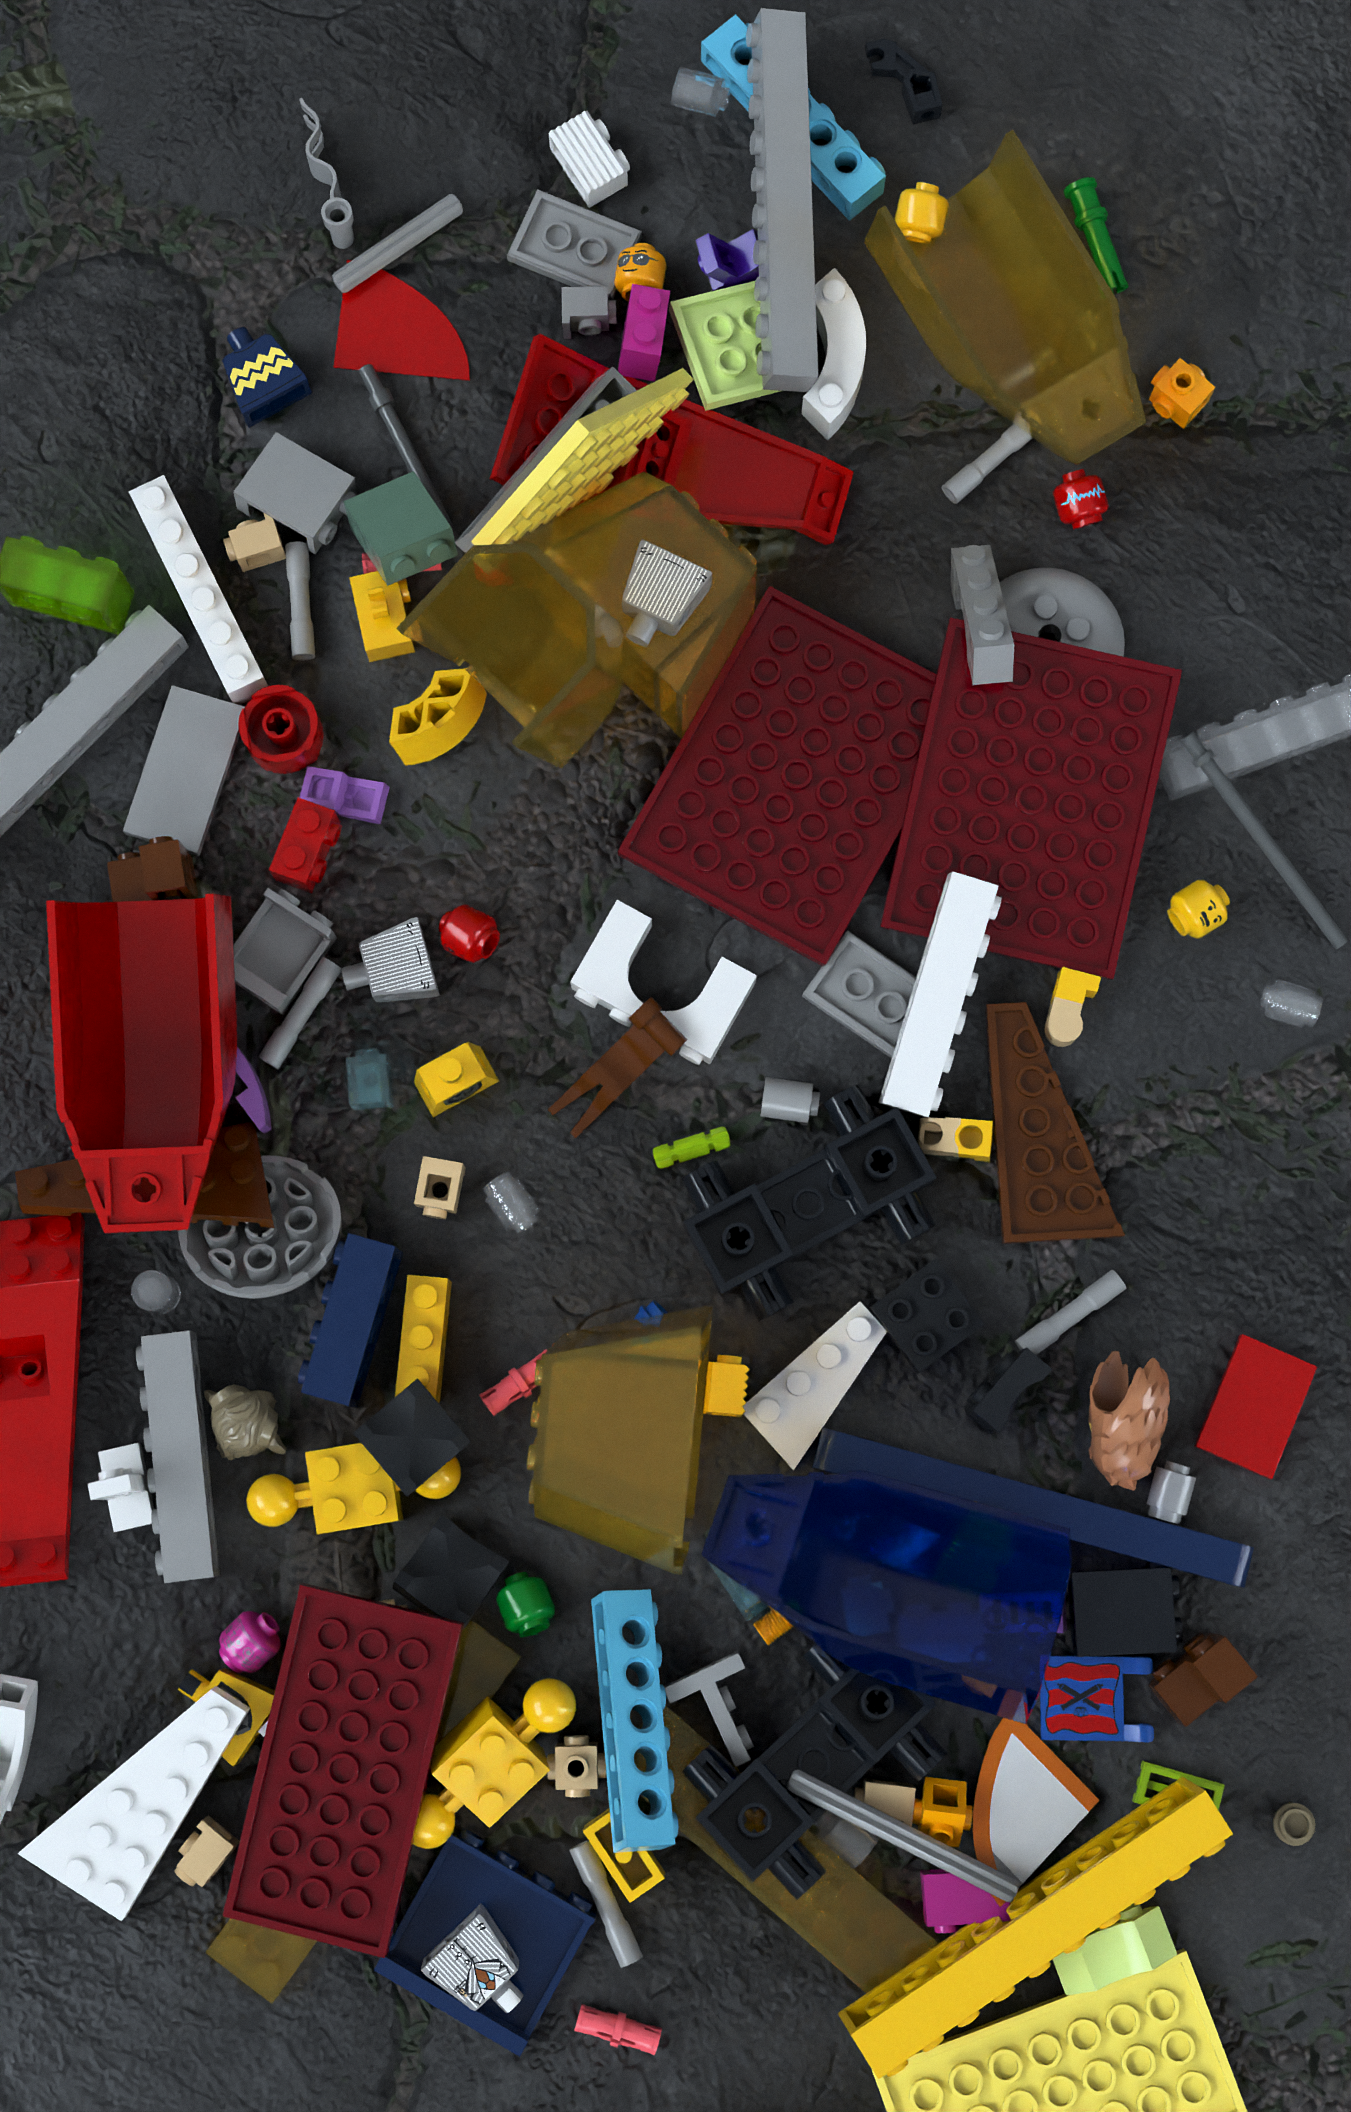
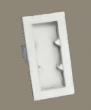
(124, 1486)

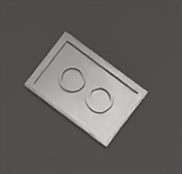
(571, 243)
(863, 992)

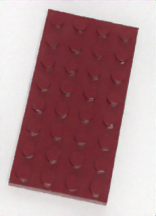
(343, 1770)

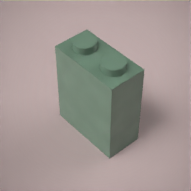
(400, 528)

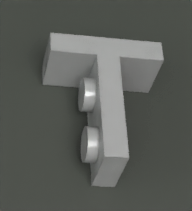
(718, 1701)

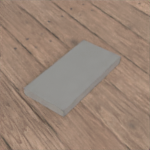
(185, 769)

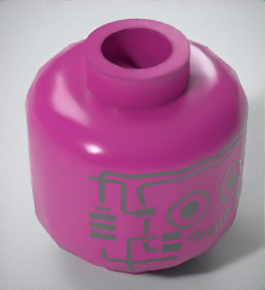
(249, 1642)

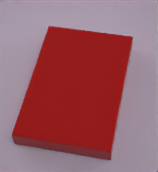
(1255, 1406)

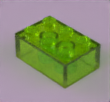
(64, 584)

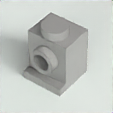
(587, 310)

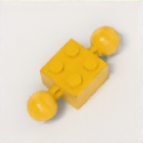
(344, 1489)
(492, 1760)

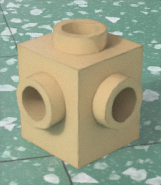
(576, 1748)

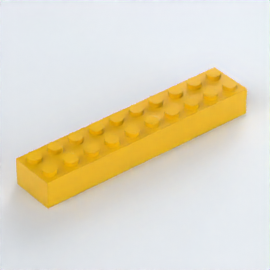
(1046, 1917)

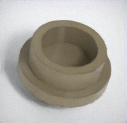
(1294, 1824)

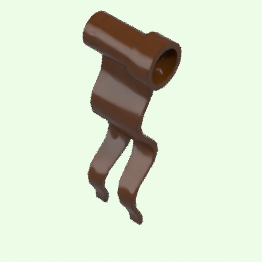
(624, 1061)

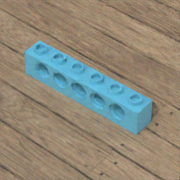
(847, 191)
(625, 1782)

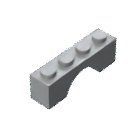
(986, 622)

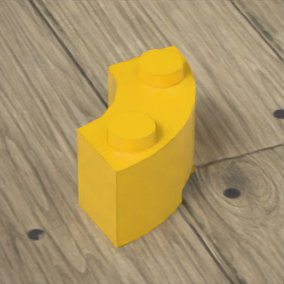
(437, 717)

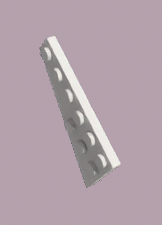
(125, 1824)

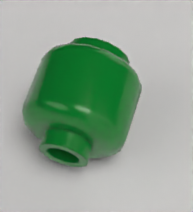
(525, 1604)

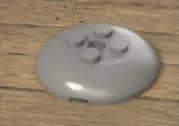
(1062, 605)
(285, 1256)

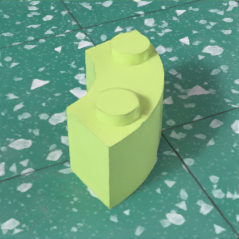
(1126, 1948)

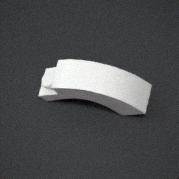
(17, 1724)

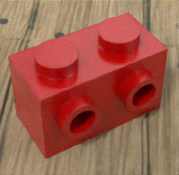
(305, 845)

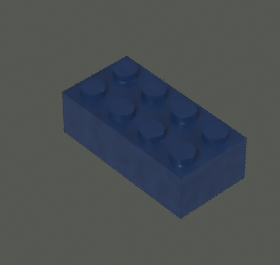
(351, 1321)

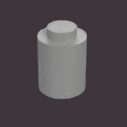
(789, 1100)

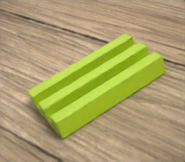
(1143, 1782)

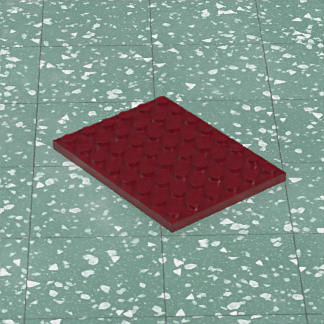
(789, 778)
(1038, 794)

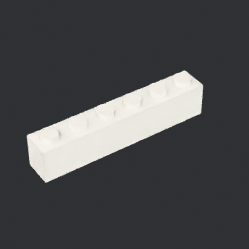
(198, 590)
(939, 994)

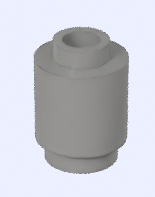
(1170, 1492)

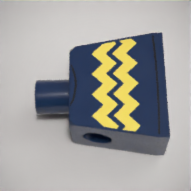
(262, 376)

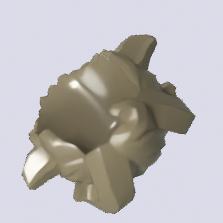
(244, 1421)

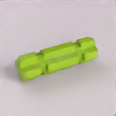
(691, 1147)

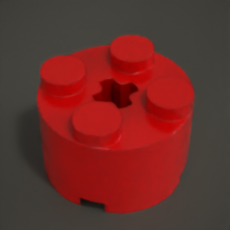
(261, 721)

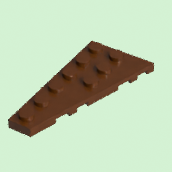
(1041, 1156)
(231, 1189)

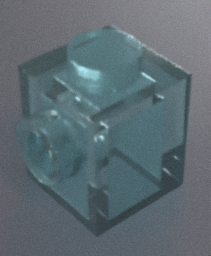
(369, 1080)

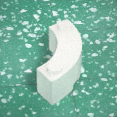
(844, 345)

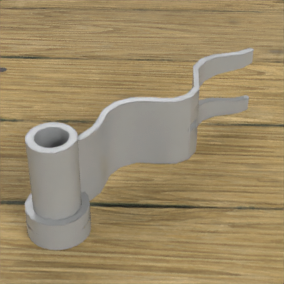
(336, 211)

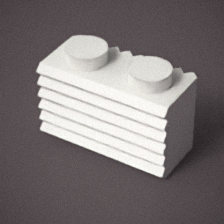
(588, 158)

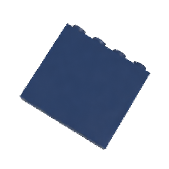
(531, 1914)

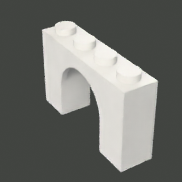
(604, 980)

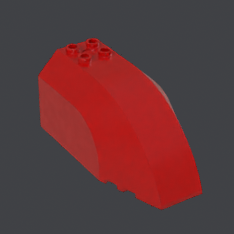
(143, 1049)

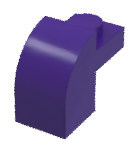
(728, 262)

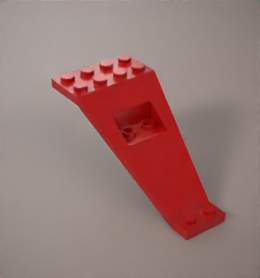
(721, 462)
(38, 1411)

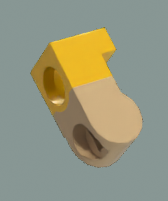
(1063, 1017)
(956, 1137)

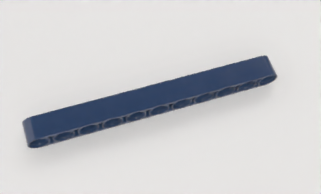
(1089, 1521)

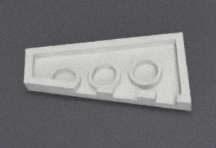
(807, 1391)

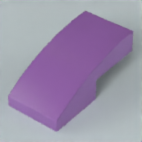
(346, 795)
(253, 1099)

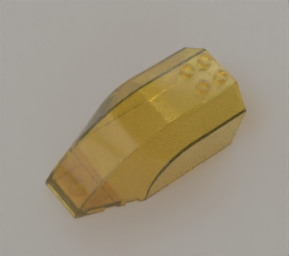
(1018, 308)
(529, 641)

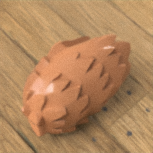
(1126, 1420)

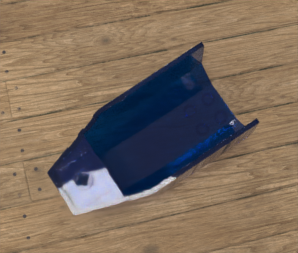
(902, 1580)

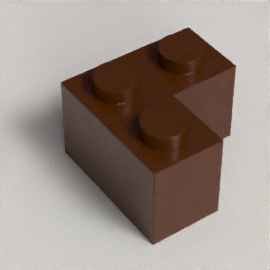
(154, 873)
(1200, 1677)

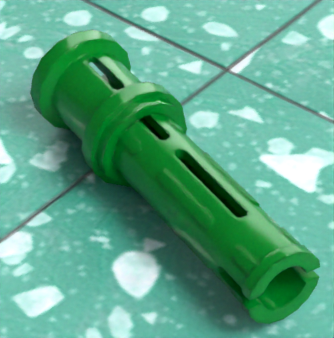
(1091, 220)

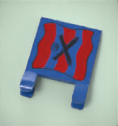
(1086, 1699)

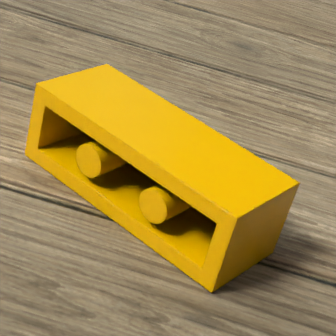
(424, 1333)

